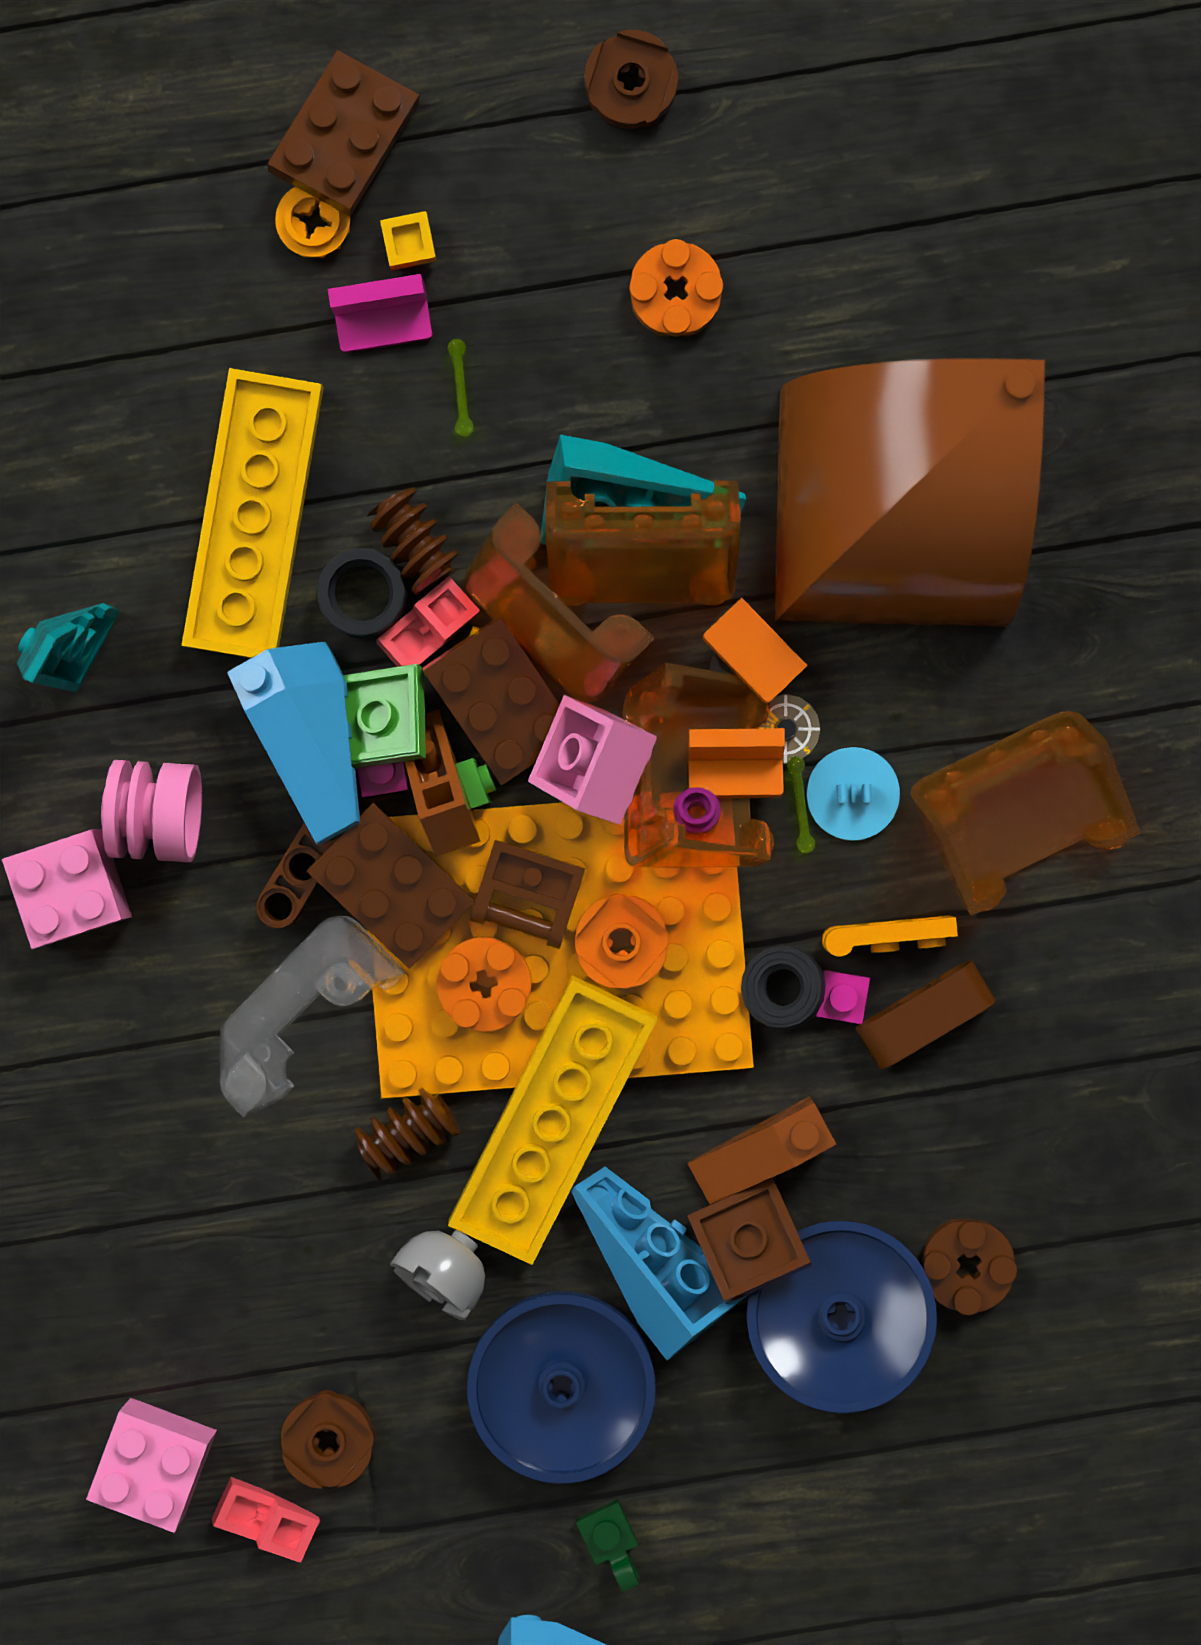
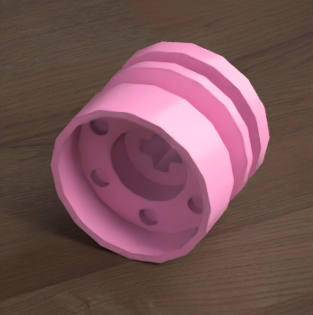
(142, 810)

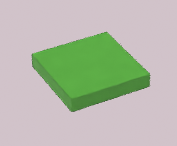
(386, 715)

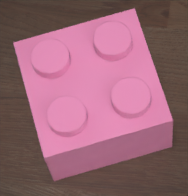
(592, 760)
(66, 888)
(151, 1465)

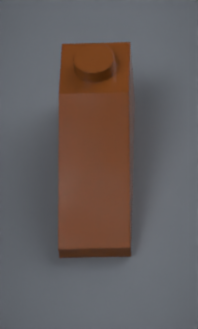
(440, 793)
(762, 1151)

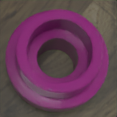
(697, 797)

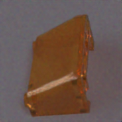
(642, 550)
(576, 657)
(668, 706)
(1023, 805)

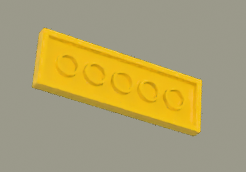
(252, 514)
(552, 1120)

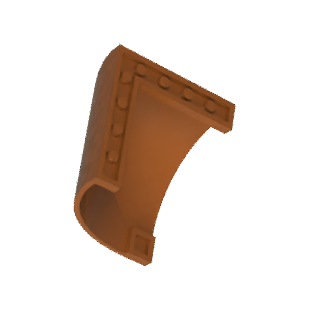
(908, 492)

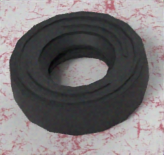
(755, 982)

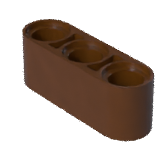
(287, 882)
(925, 1014)

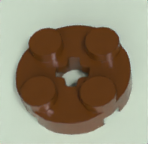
(617, 56)
(995, 1269)
(328, 1467)

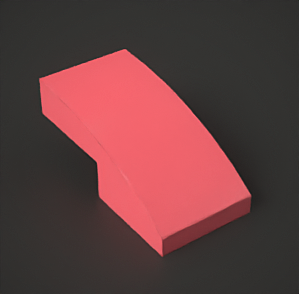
(428, 625)
(266, 1518)

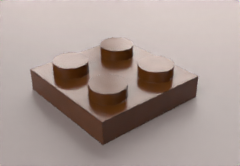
(749, 1240)

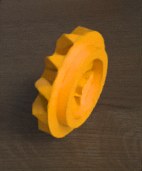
(294, 232)

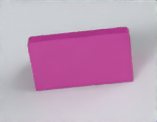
(381, 313)

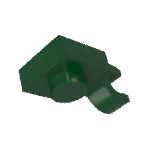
(609, 1538)

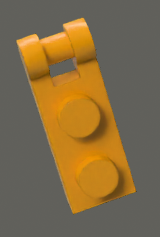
(886, 935)

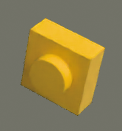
(408, 240)

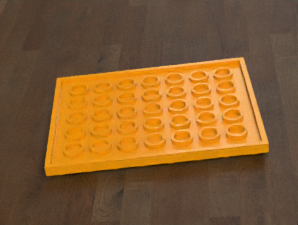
(693, 995)

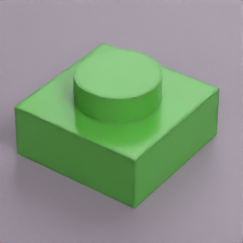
(476, 782)

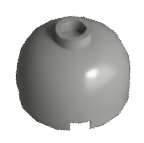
(443, 1270)

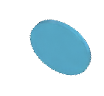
(853, 793)

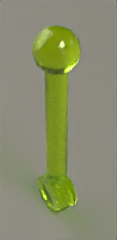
(463, 426)
(805, 842)

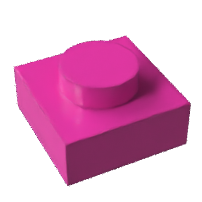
(383, 779)
(844, 996)

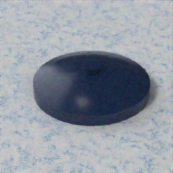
(849, 1325)
(561, 1387)

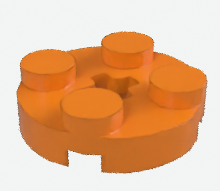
(648, 289)
(624, 968)
(469, 1007)

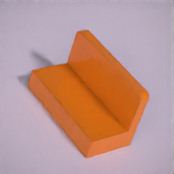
(753, 651)
(737, 762)

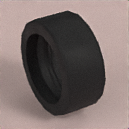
(327, 586)

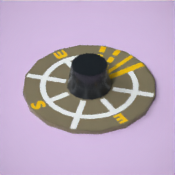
(799, 724)

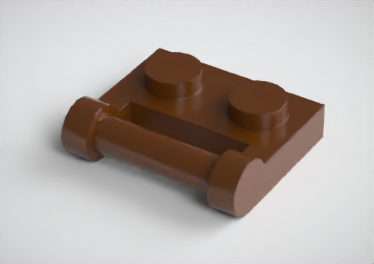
(532, 879)

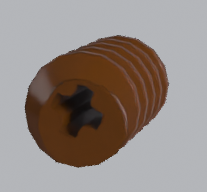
(413, 541)
(405, 1133)

